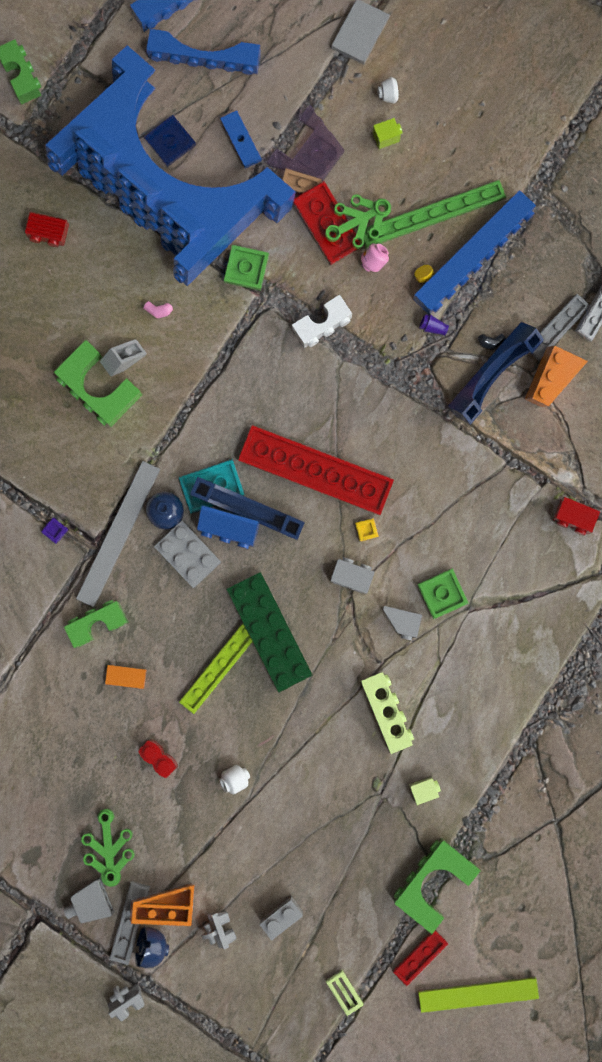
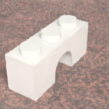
(310, 332)

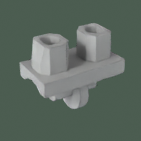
(222, 937)
(123, 999)

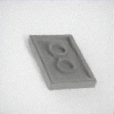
(360, 31)

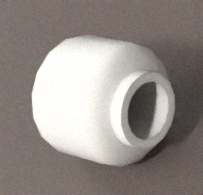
(234, 779)

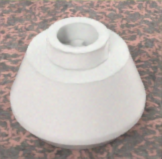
(388, 90)

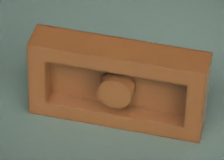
(300, 182)

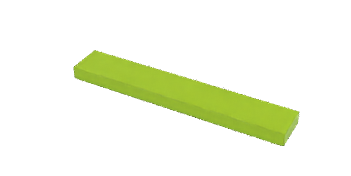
(216, 670)
(478, 994)

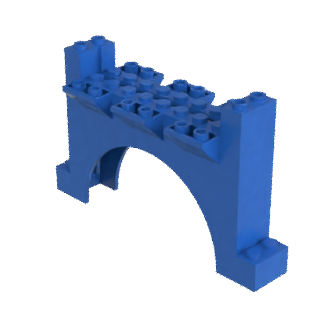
(192, 219)

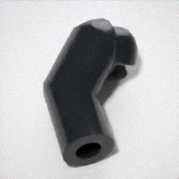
(491, 343)

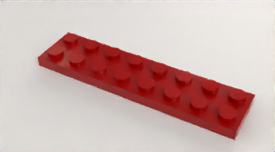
(316, 470)

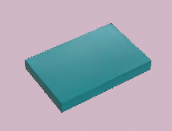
(220, 474)

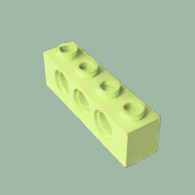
(397, 742)

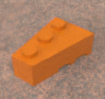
(553, 375)
(164, 908)

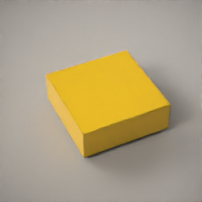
(366, 530)

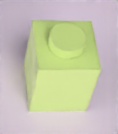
(425, 790)

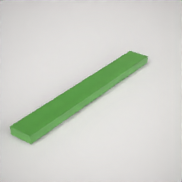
(436, 213)

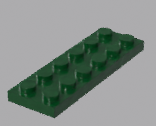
(269, 632)

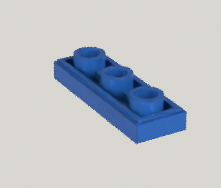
(236, 130)

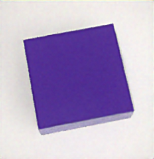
(54, 530)

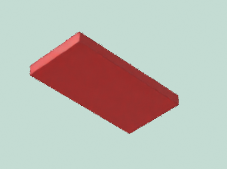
(317, 212)

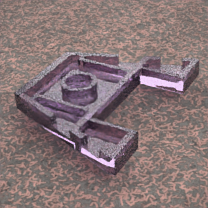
(317, 154)

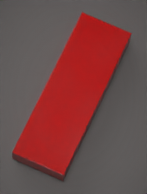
(420, 957)

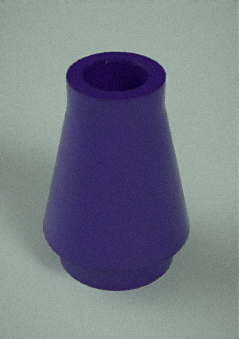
(433, 325)

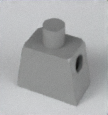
(90, 903)

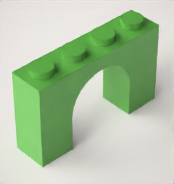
(108, 408)
(440, 858)

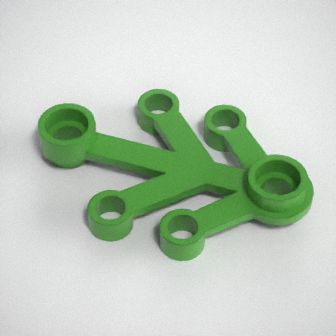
(360, 218)
(108, 851)

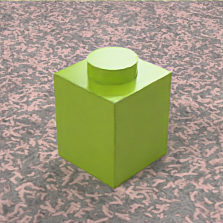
(387, 133)

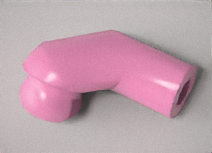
(159, 311)

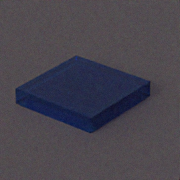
(170, 140)

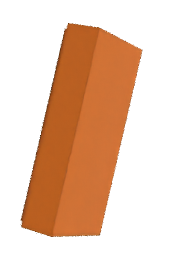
(125, 676)

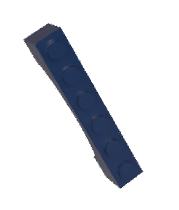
(520, 342)
(247, 508)

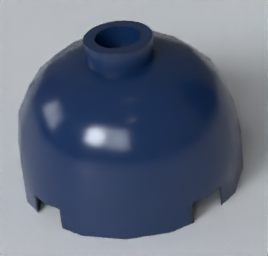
(165, 510)
(151, 948)

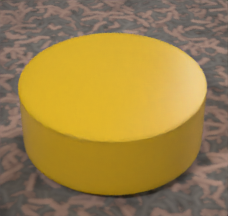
(424, 273)

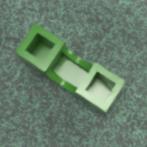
(13, 59)
(80, 629)

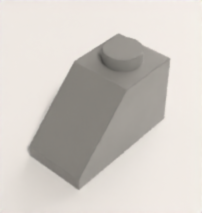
(122, 357)
(403, 622)

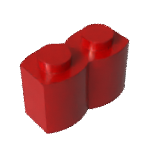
(154, 754)

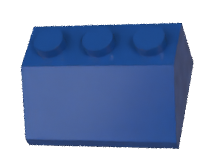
(227, 527)

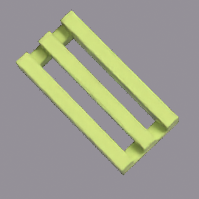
(335, 977)

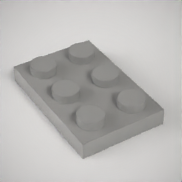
(187, 554)

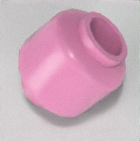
(374, 257)

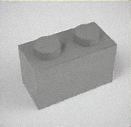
(352, 576)
(281, 918)

